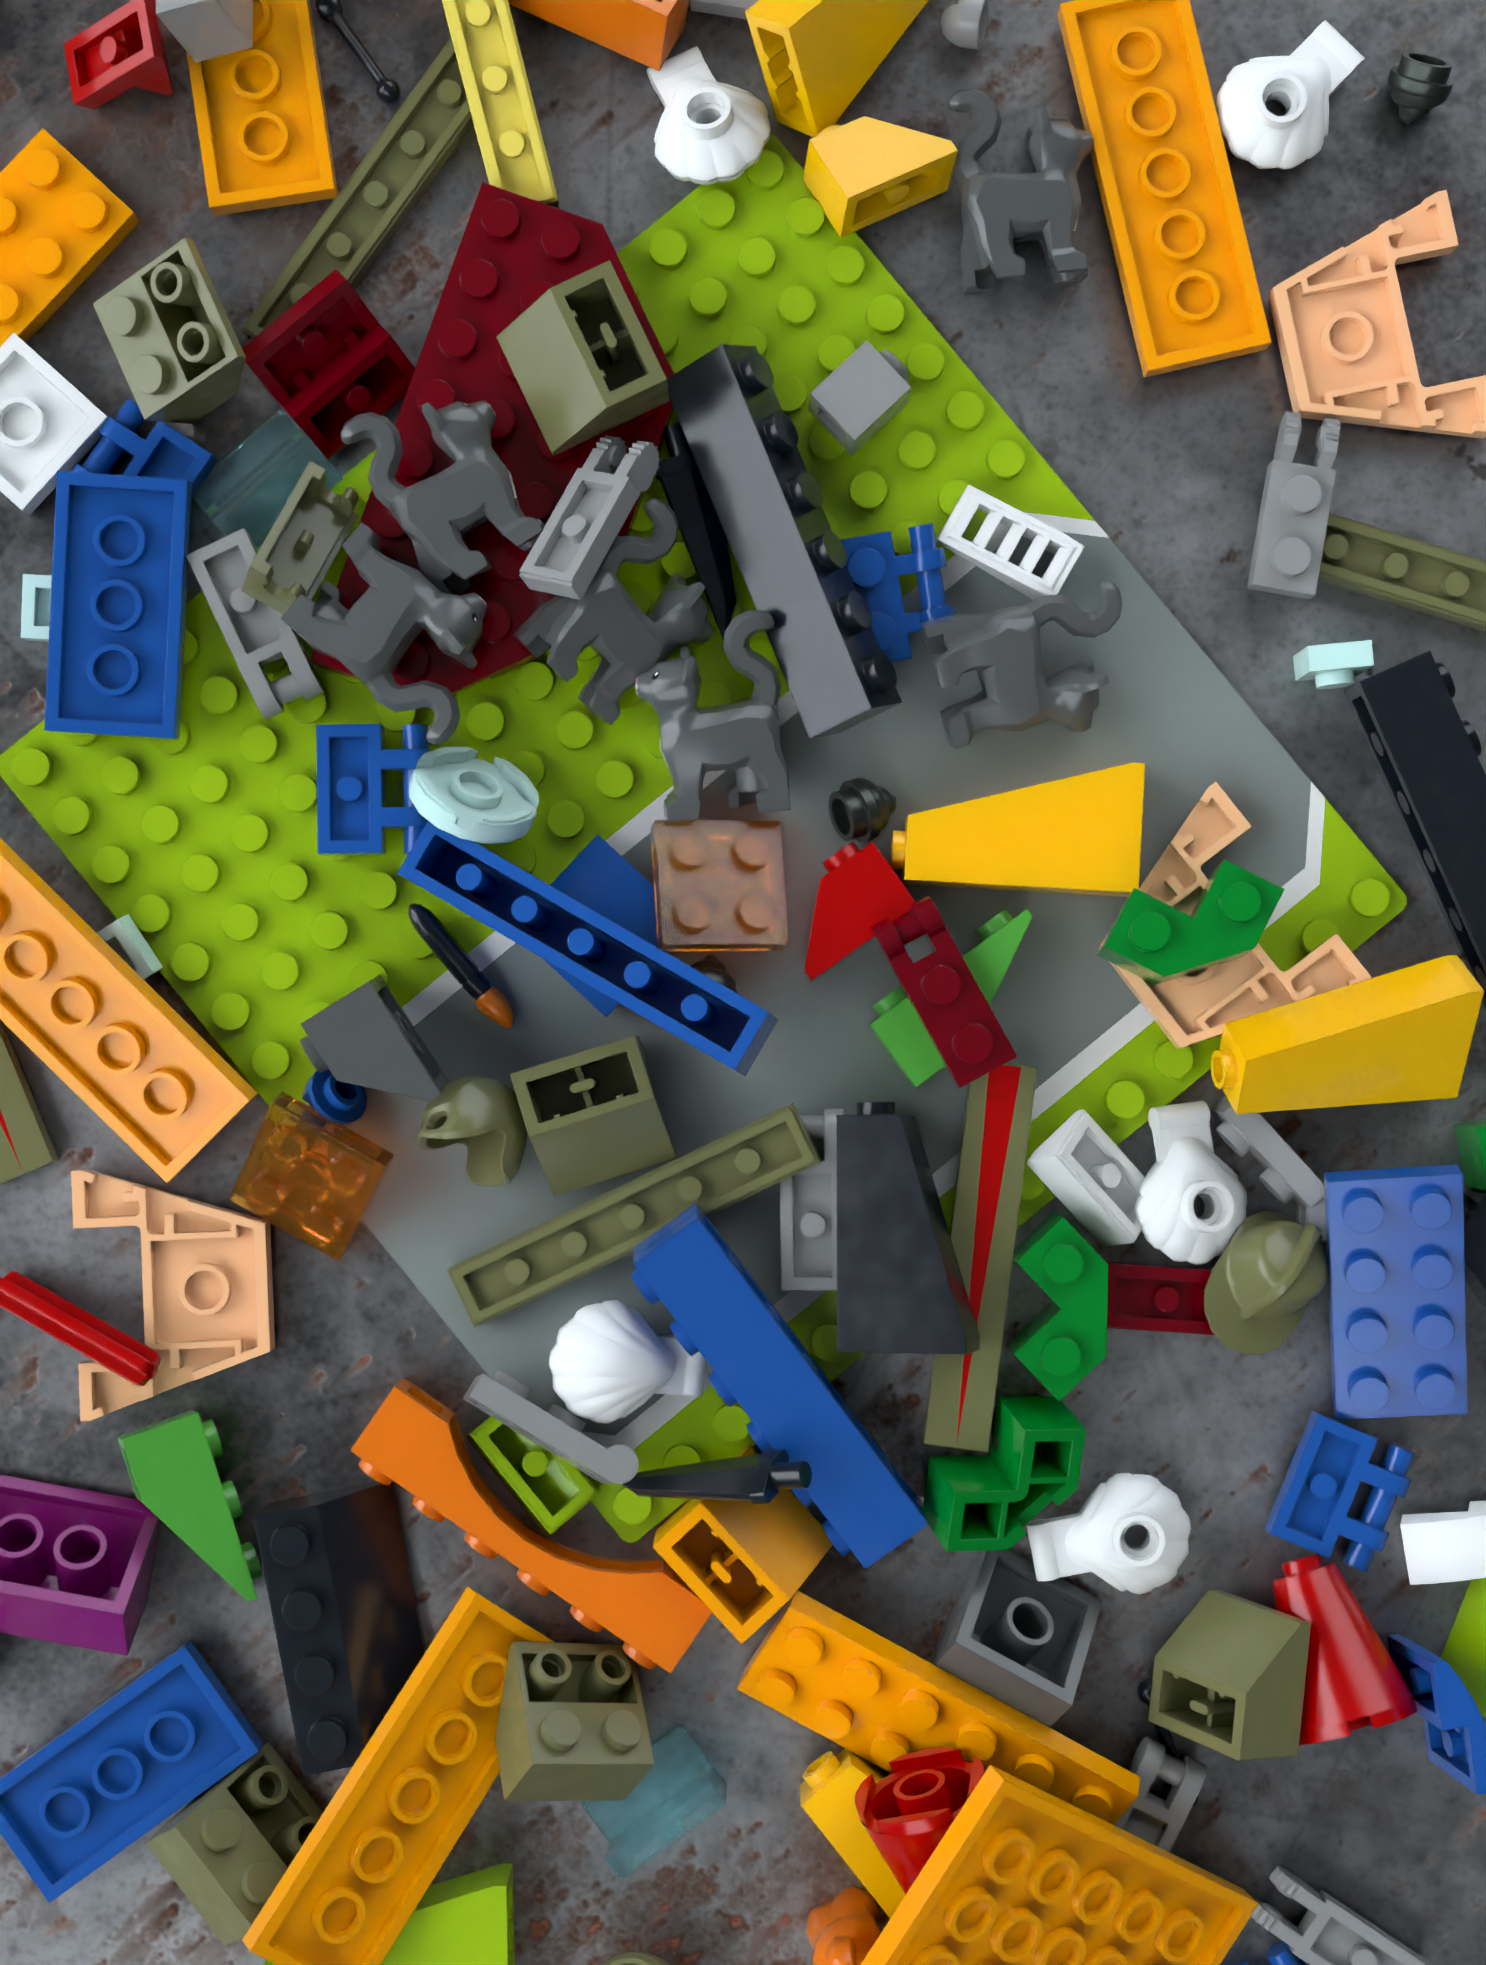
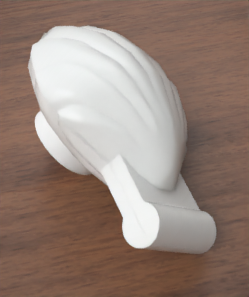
(1279, 105)
(707, 126)
(1189, 1194)
(614, 1362)
(1124, 1533)

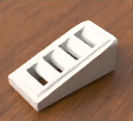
(1020, 524)

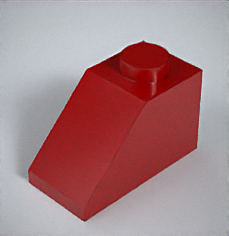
(848, 902)

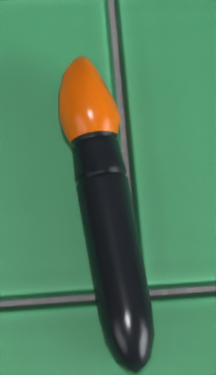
(488, 998)

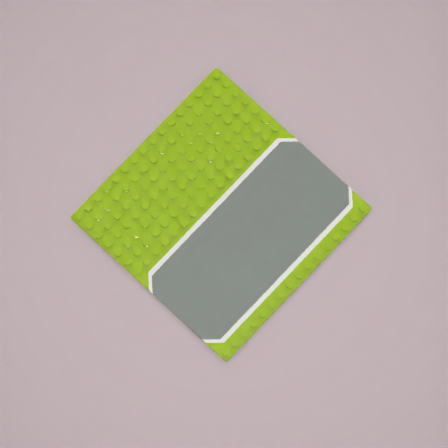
(260, 932)

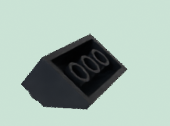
(340, 1615)

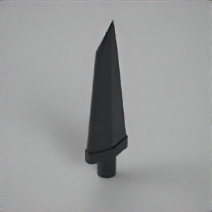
(698, 524)
(741, 1478)

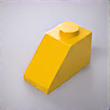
(874, 171)

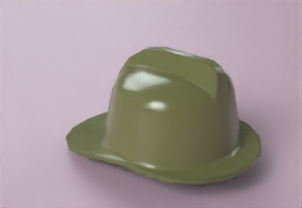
(1264, 1282)

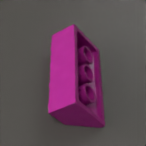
(74, 1564)

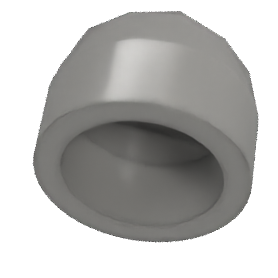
(965, 22)

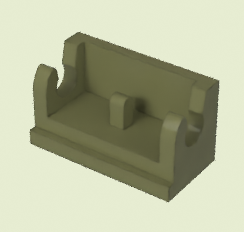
(301, 542)

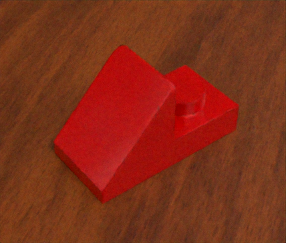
(119, 54)

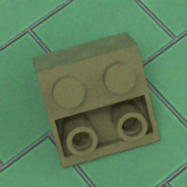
(173, 337)
(583, 359)
(593, 1115)
(1233, 1678)
(571, 1723)
(237, 1841)

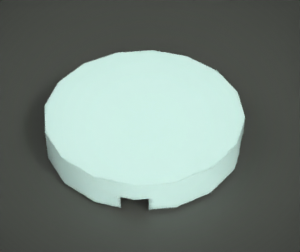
(473, 796)

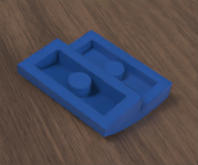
(614, 890)
(1450, 1717)

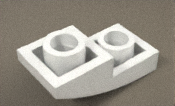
(1445, 1545)

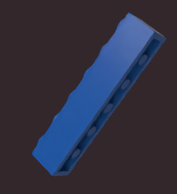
(590, 947)
(777, 1385)

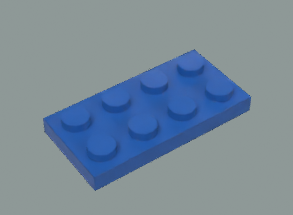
(118, 605)
(1396, 1291)
(122, 1770)

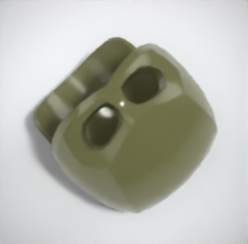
(484, 1119)

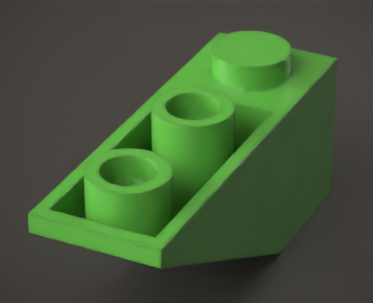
(899, 1025)
(180, 1484)

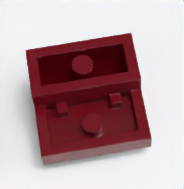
(329, 362)

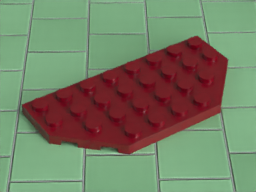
(501, 268)

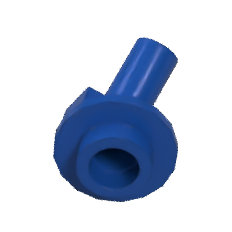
(335, 1099)

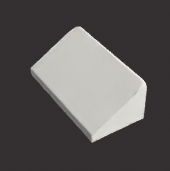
(1091, 1179)

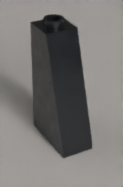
(893, 1244)

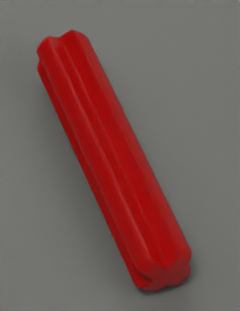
(78, 1329)

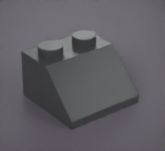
(372, 1044)
(1018, 1636)

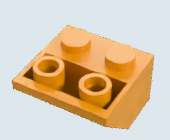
(743, 1554)

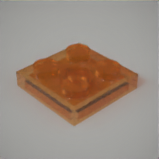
(719, 885)
(310, 1176)

